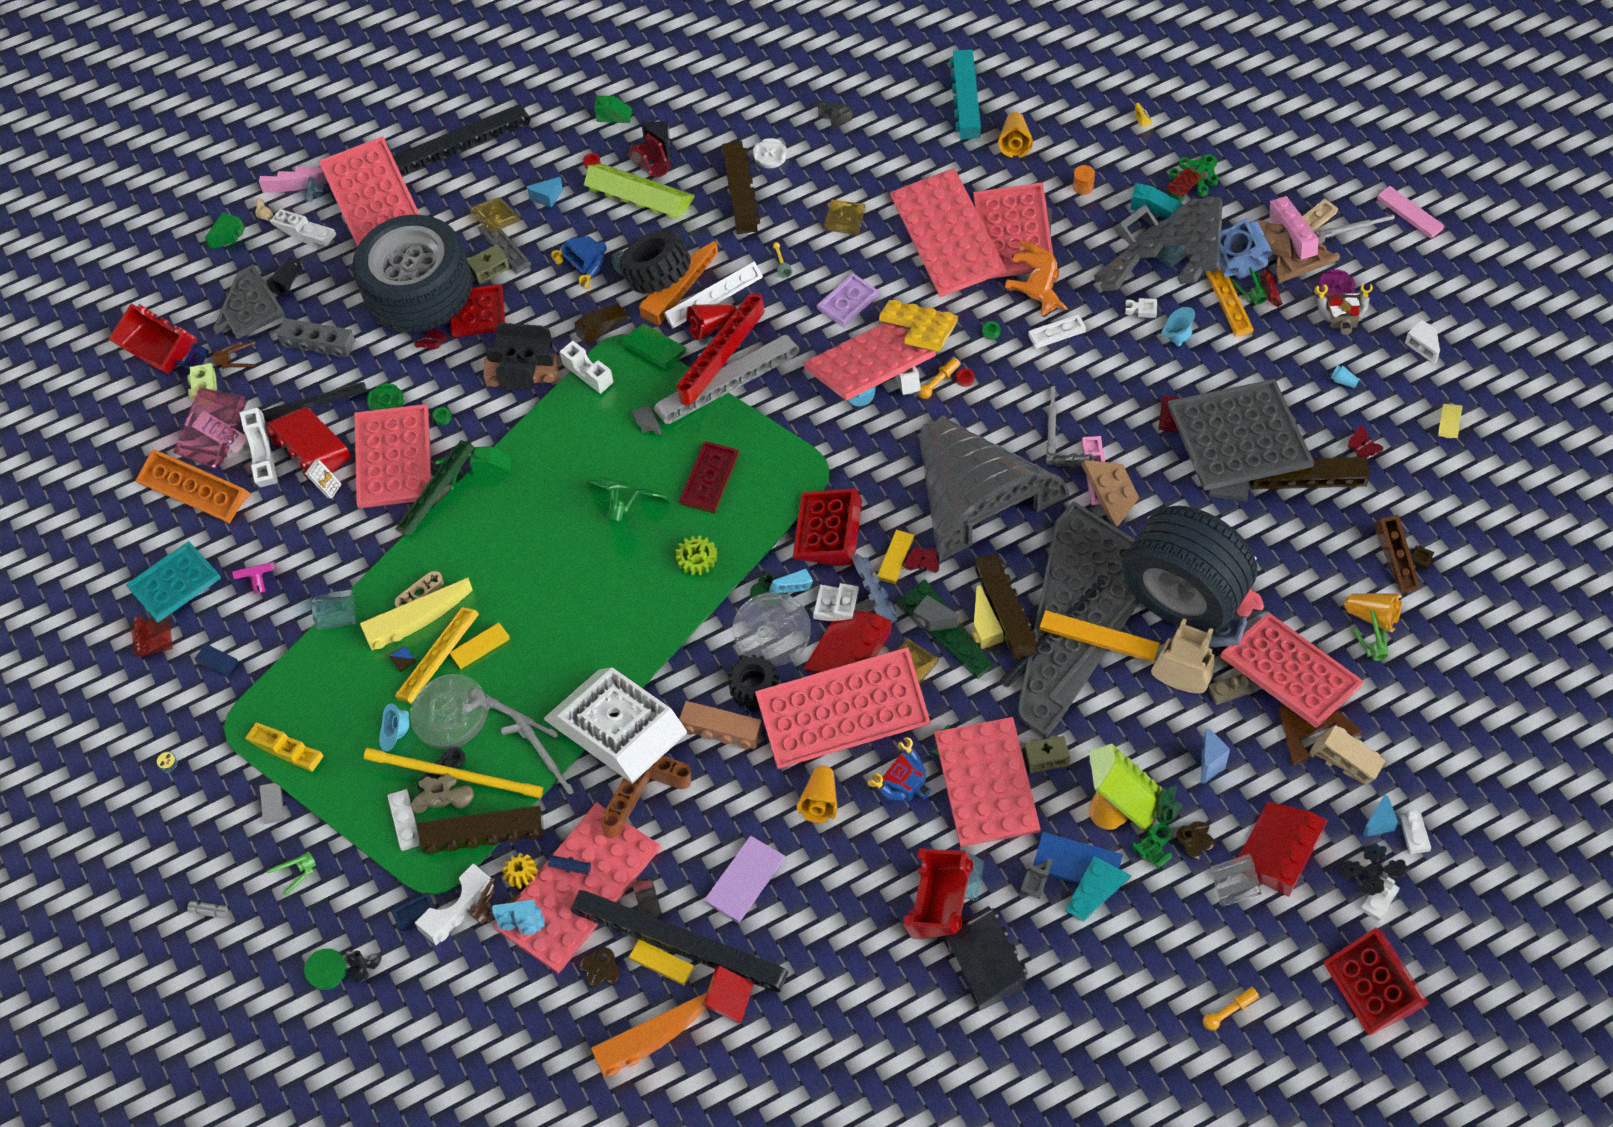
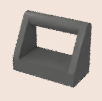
(1144, 213)

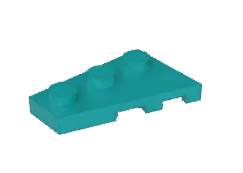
(1095, 888)

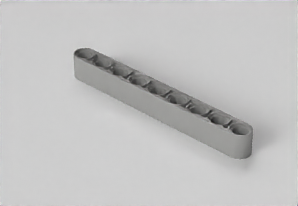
(731, 377)

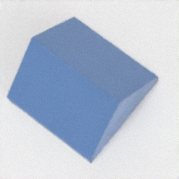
(1214, 756)

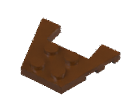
(1298, 729)

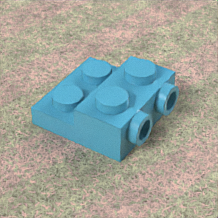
(519, 914)

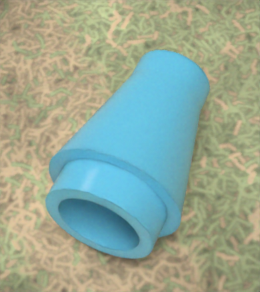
(1344, 376)

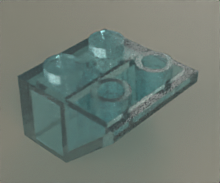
(334, 609)

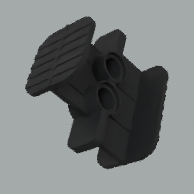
(519, 352)

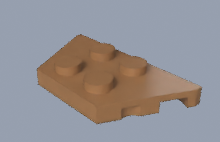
(1277, 238)
(1292, 267)
(1112, 488)

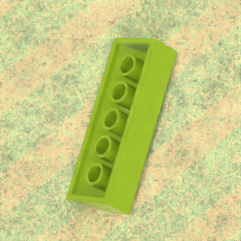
(637, 190)
(1125, 785)

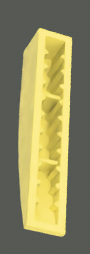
(414, 615)

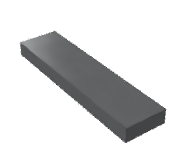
(516, 259)

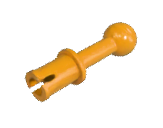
(945, 371)
(1212, 1021)

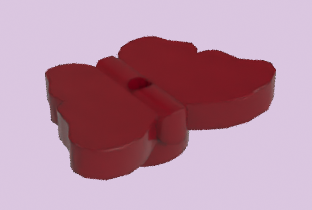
(432, 340)
(1362, 445)
(915, 560)

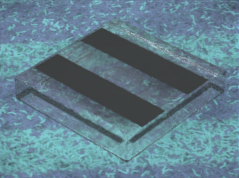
(1236, 880)

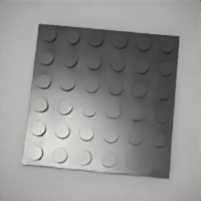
(1240, 434)

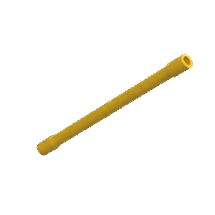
(383, 757)

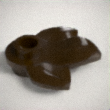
(1198, 840)
(600, 970)

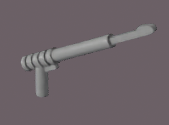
(1331, 232)
(1051, 444)
(494, 704)
(526, 732)

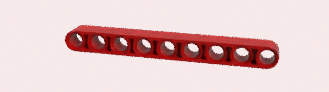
(720, 349)

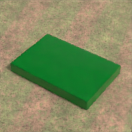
(653, 345)

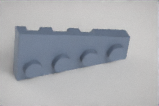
(878, 594)

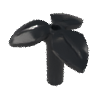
(356, 960)

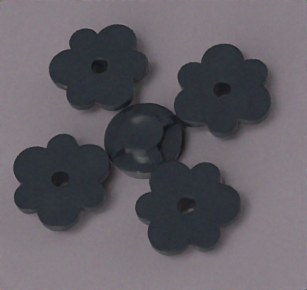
(1374, 870)

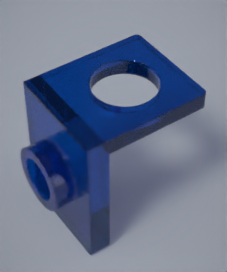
(195, 357)

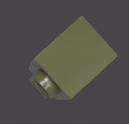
(488, 264)
(1056, 756)

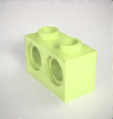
(201, 376)

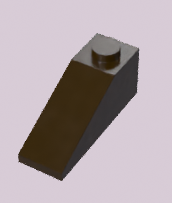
(599, 322)

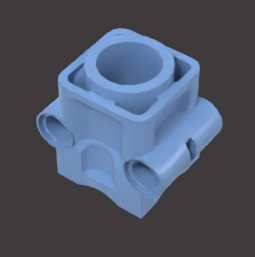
(1243, 248)

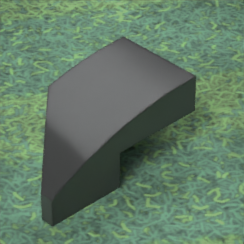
(645, 418)
(1036, 879)

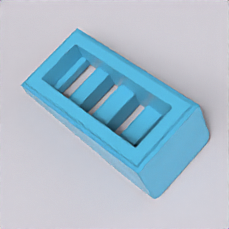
(792, 583)

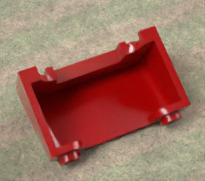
(939, 893)

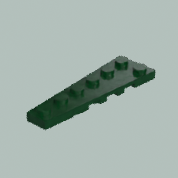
(953, 640)

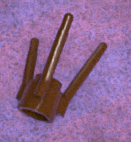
(222, 356)
(481, 911)

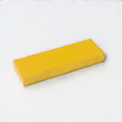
(895, 557)
(479, 645)
(661, 962)

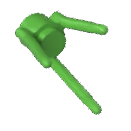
(1378, 648)
(303, 862)

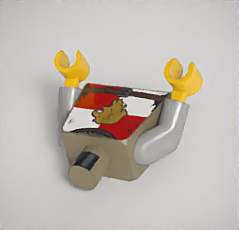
(1343, 309)

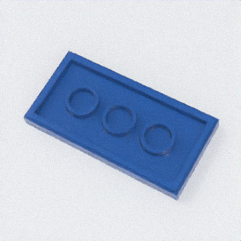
(1071, 857)

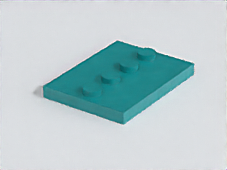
(173, 581)

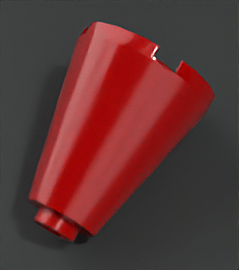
(708, 318)

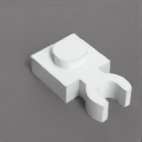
(1144, 307)

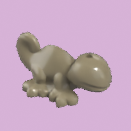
(438, 794)

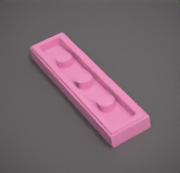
(1410, 212)

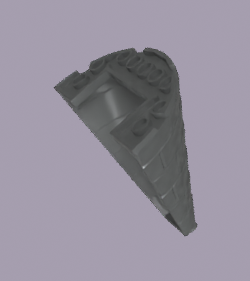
(975, 480)

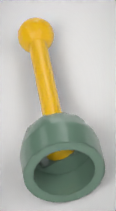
(782, 266)

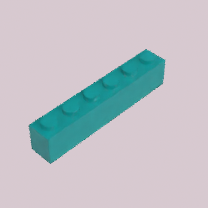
(966, 94)

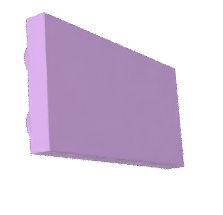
(744, 879)

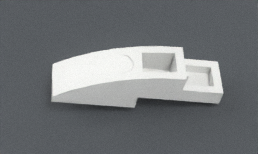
(301, 229)

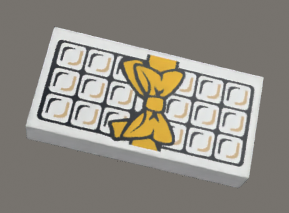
(323, 479)

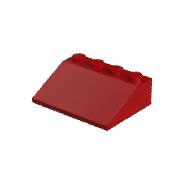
(828, 527)
(849, 642)
(1283, 844)
(1375, 982)

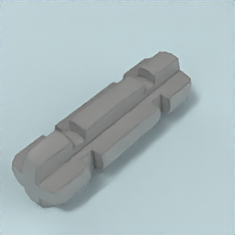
(207, 909)

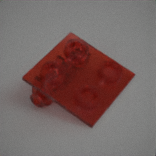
(151, 636)

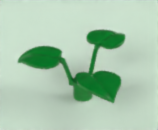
(617, 507)

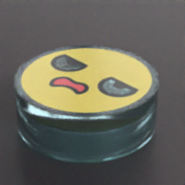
(166, 761)

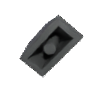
(934, 615)

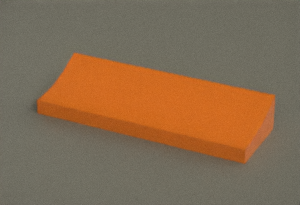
(192, 486)

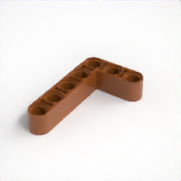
(627, 802)

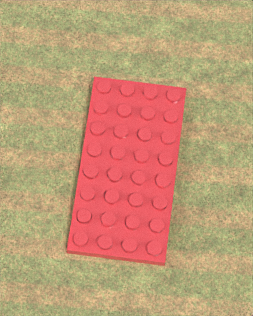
(947, 232)
(842, 707)
(613, 869)

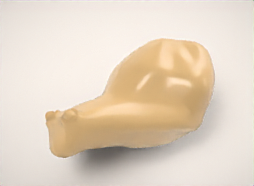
(262, 211)

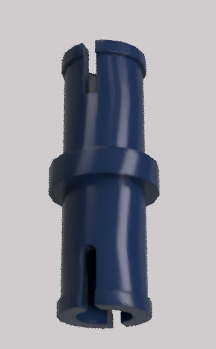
(569, 864)

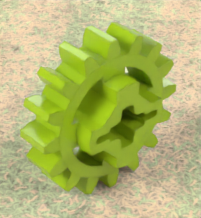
(696, 555)

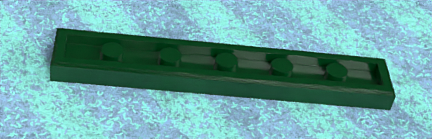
(434, 488)

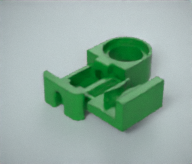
(1154, 850)

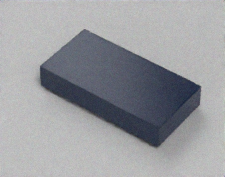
(216, 660)
(412, 910)

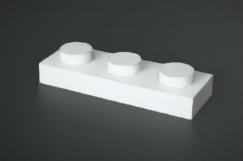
(1057, 331)
(404, 819)

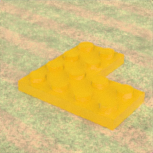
(928, 327)

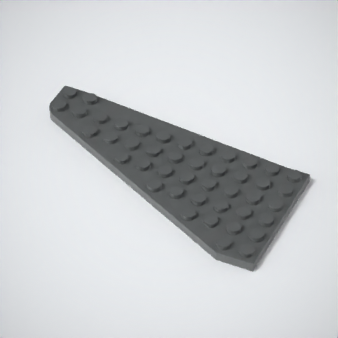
(1079, 555)

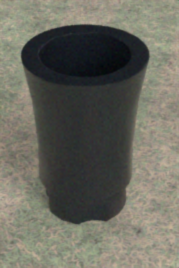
(284, 277)

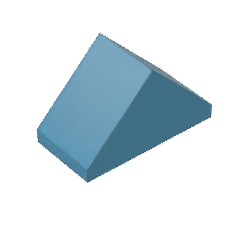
(546, 191)
(1382, 820)

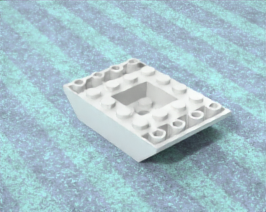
(624, 742)

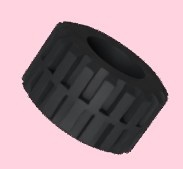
(747, 669)

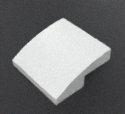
(836, 603)

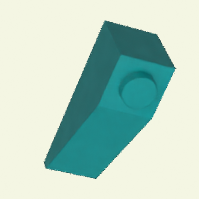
(1156, 201)

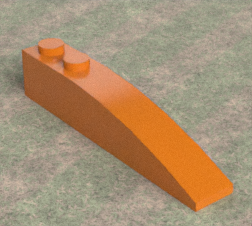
(656, 304)
(645, 1038)

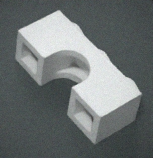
(595, 374)

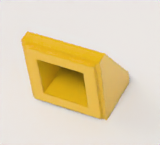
(1142, 115)

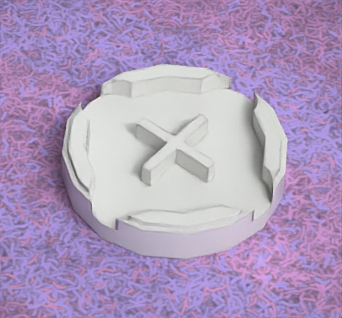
(769, 153)

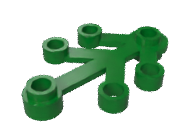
(1206, 163)

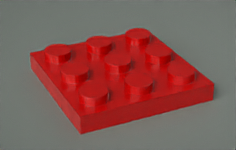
(481, 312)

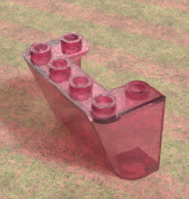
(210, 426)

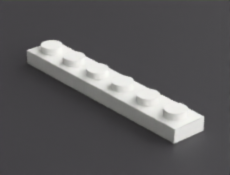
(715, 293)

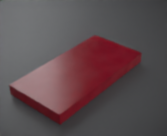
(709, 477)

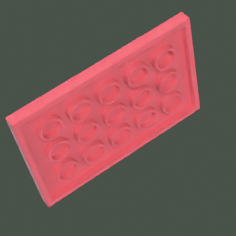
(367, 186)
(1014, 216)
(866, 360)
(392, 455)
(1292, 670)
(987, 782)

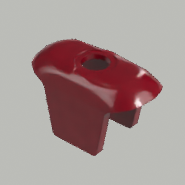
(650, 150)

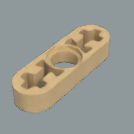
(404, 597)

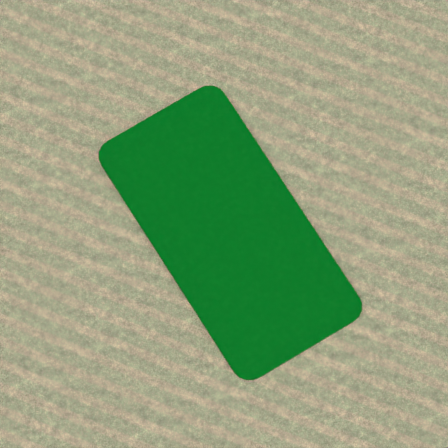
(558, 581)

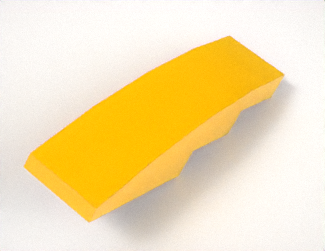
(284, 747)

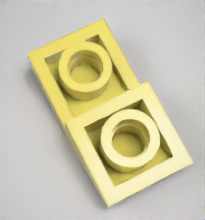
(1450, 421)

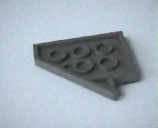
(248, 305)

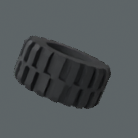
(655, 261)

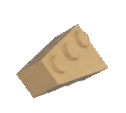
(1348, 753)

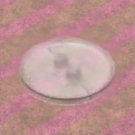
(772, 628)
(449, 711)

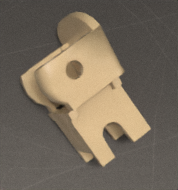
(1181, 660)

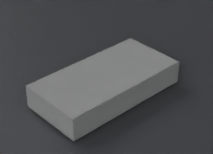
(271, 803)

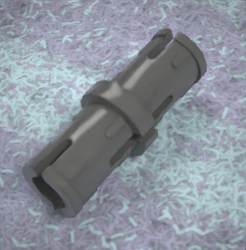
(1067, 460)

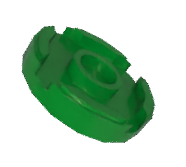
(385, 397)
(325, 969)

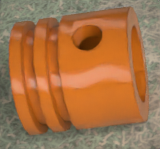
(1084, 179)

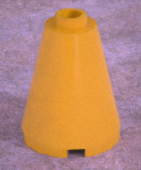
(1015, 136)
(1385, 606)
(819, 796)
(1105, 813)

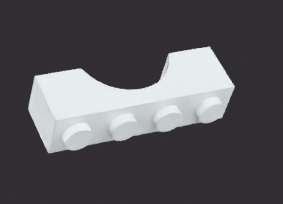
(257, 436)
(438, 923)

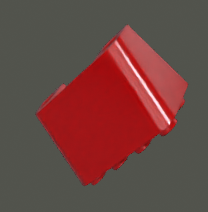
(152, 338)
(308, 440)

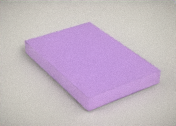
(848, 300)

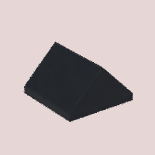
(659, 131)

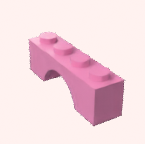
(1302, 236)

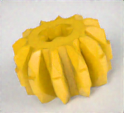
(514, 875)

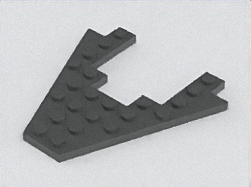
(1193, 224)

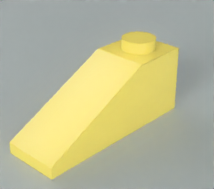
(986, 626)

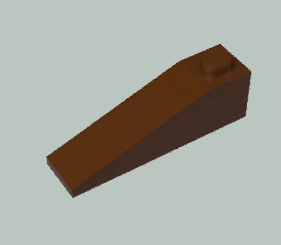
(1397, 552)

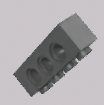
(316, 337)

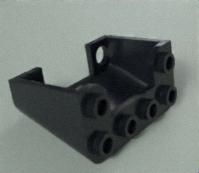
(987, 958)

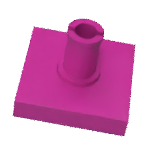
(255, 574)

